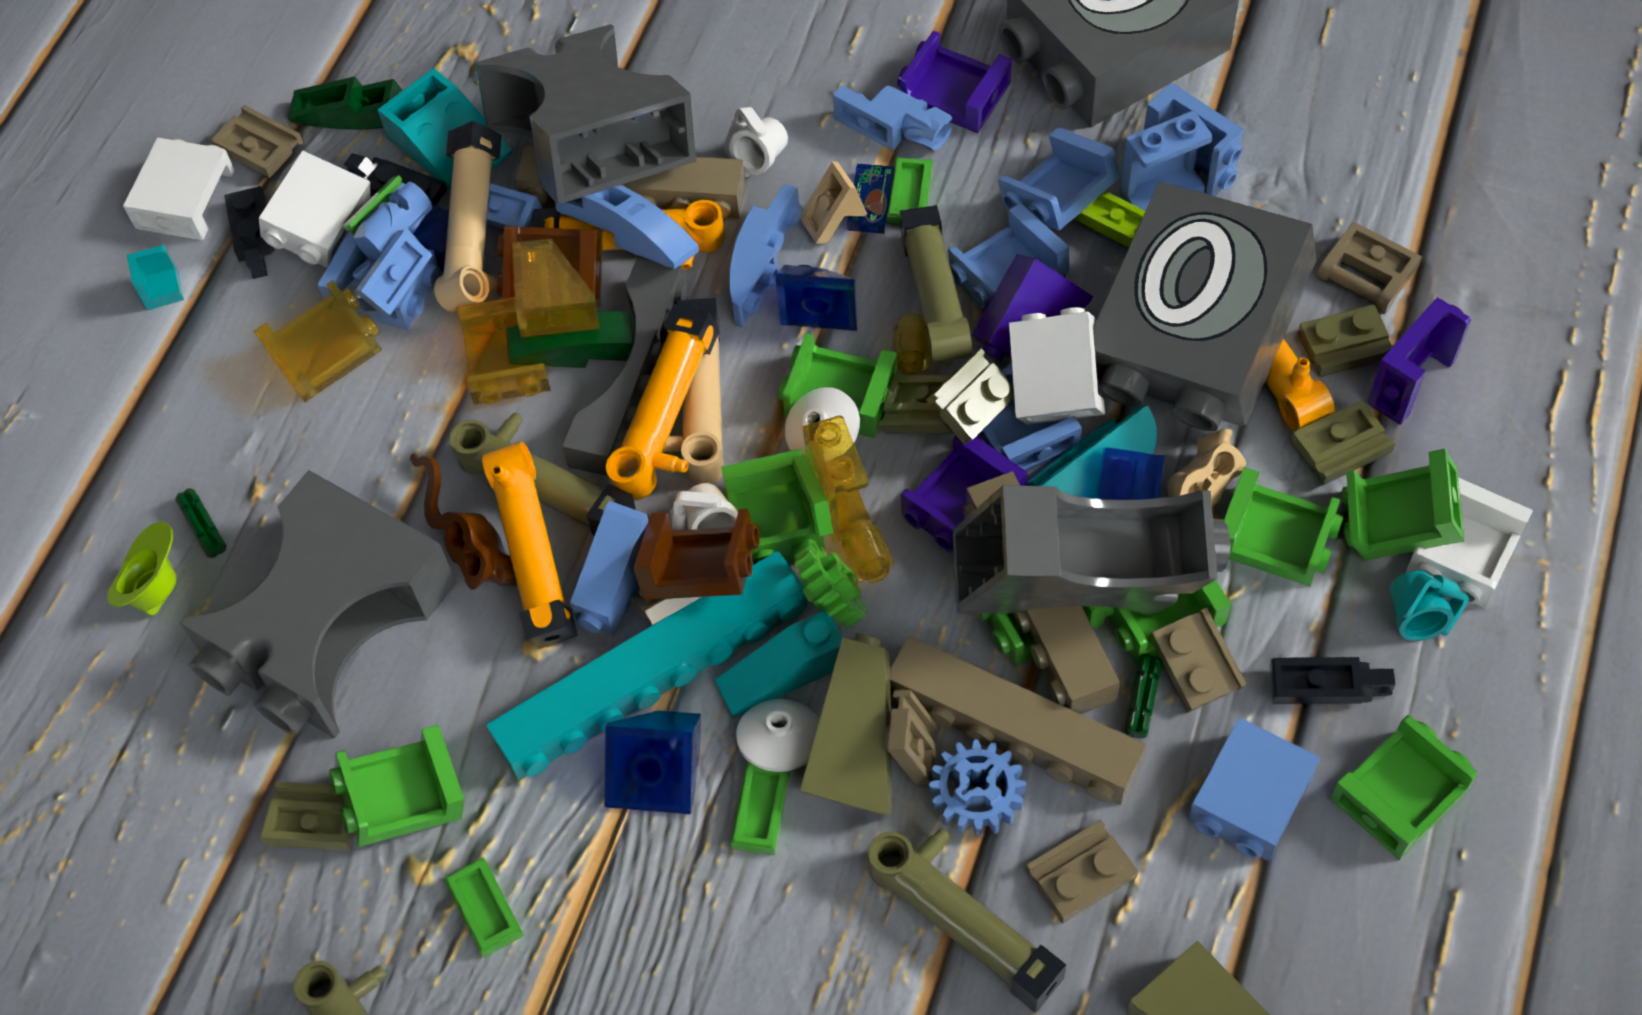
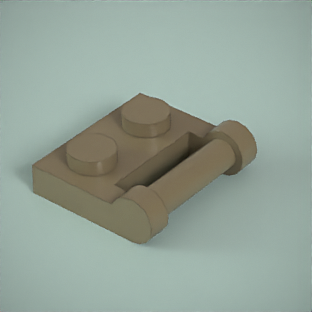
(1373, 256)

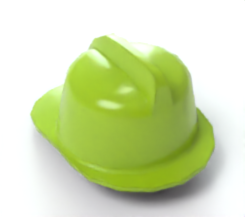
(146, 572)

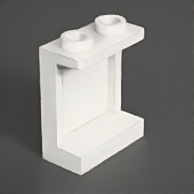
(176, 187)
(312, 208)
(1055, 367)
(1490, 536)

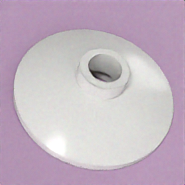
(820, 403)
(775, 747)

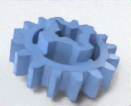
(977, 806)

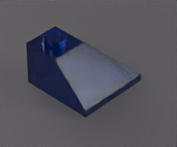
(816, 298)
(652, 761)

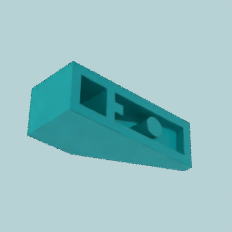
(782, 664)

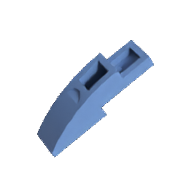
(635, 224)
(755, 252)

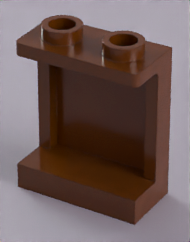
(579, 247)
(695, 560)

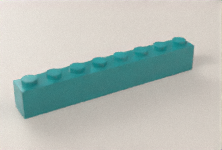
(645, 668)

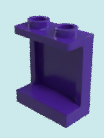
(955, 82)
(1434, 334)
(940, 498)

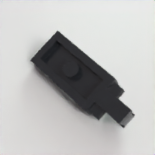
(381, 171)
(243, 215)
(1327, 680)

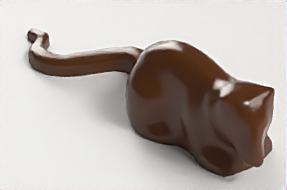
(468, 536)

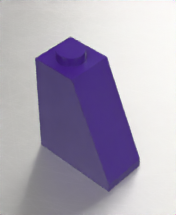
(1024, 290)

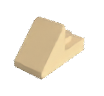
(830, 203)

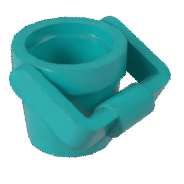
(1421, 607)

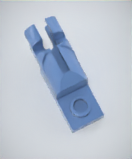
(892, 117)
(404, 212)

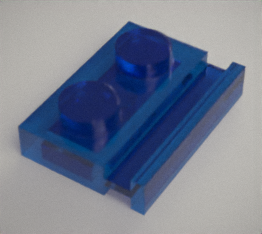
(1129, 475)

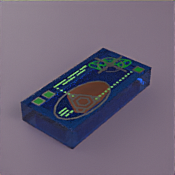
(874, 190)

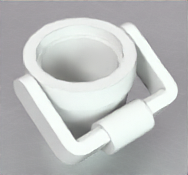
(754, 144)
(702, 508)

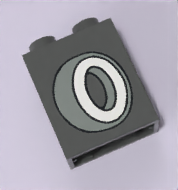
(1114, 51)
(1201, 306)

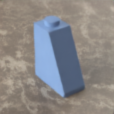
(608, 571)

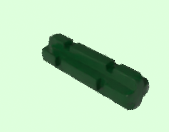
(200, 523)
(1143, 697)

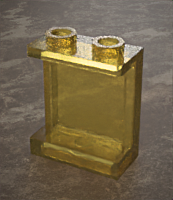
(322, 343)
(487, 358)
(838, 471)

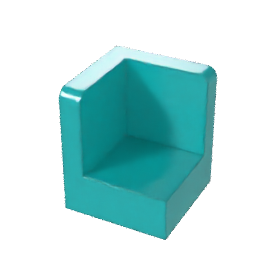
(155, 277)

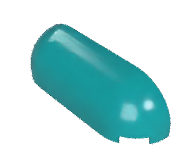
(1079, 467)

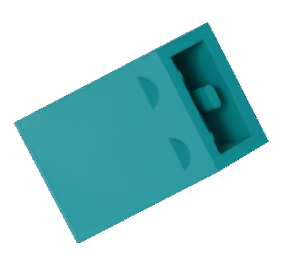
(421, 118)

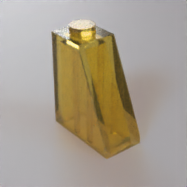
(550, 291)

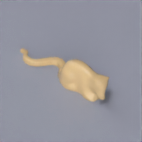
(1211, 468)

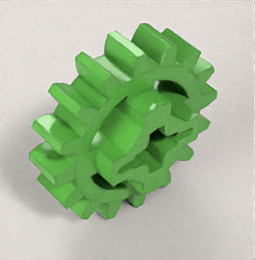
(830, 584)

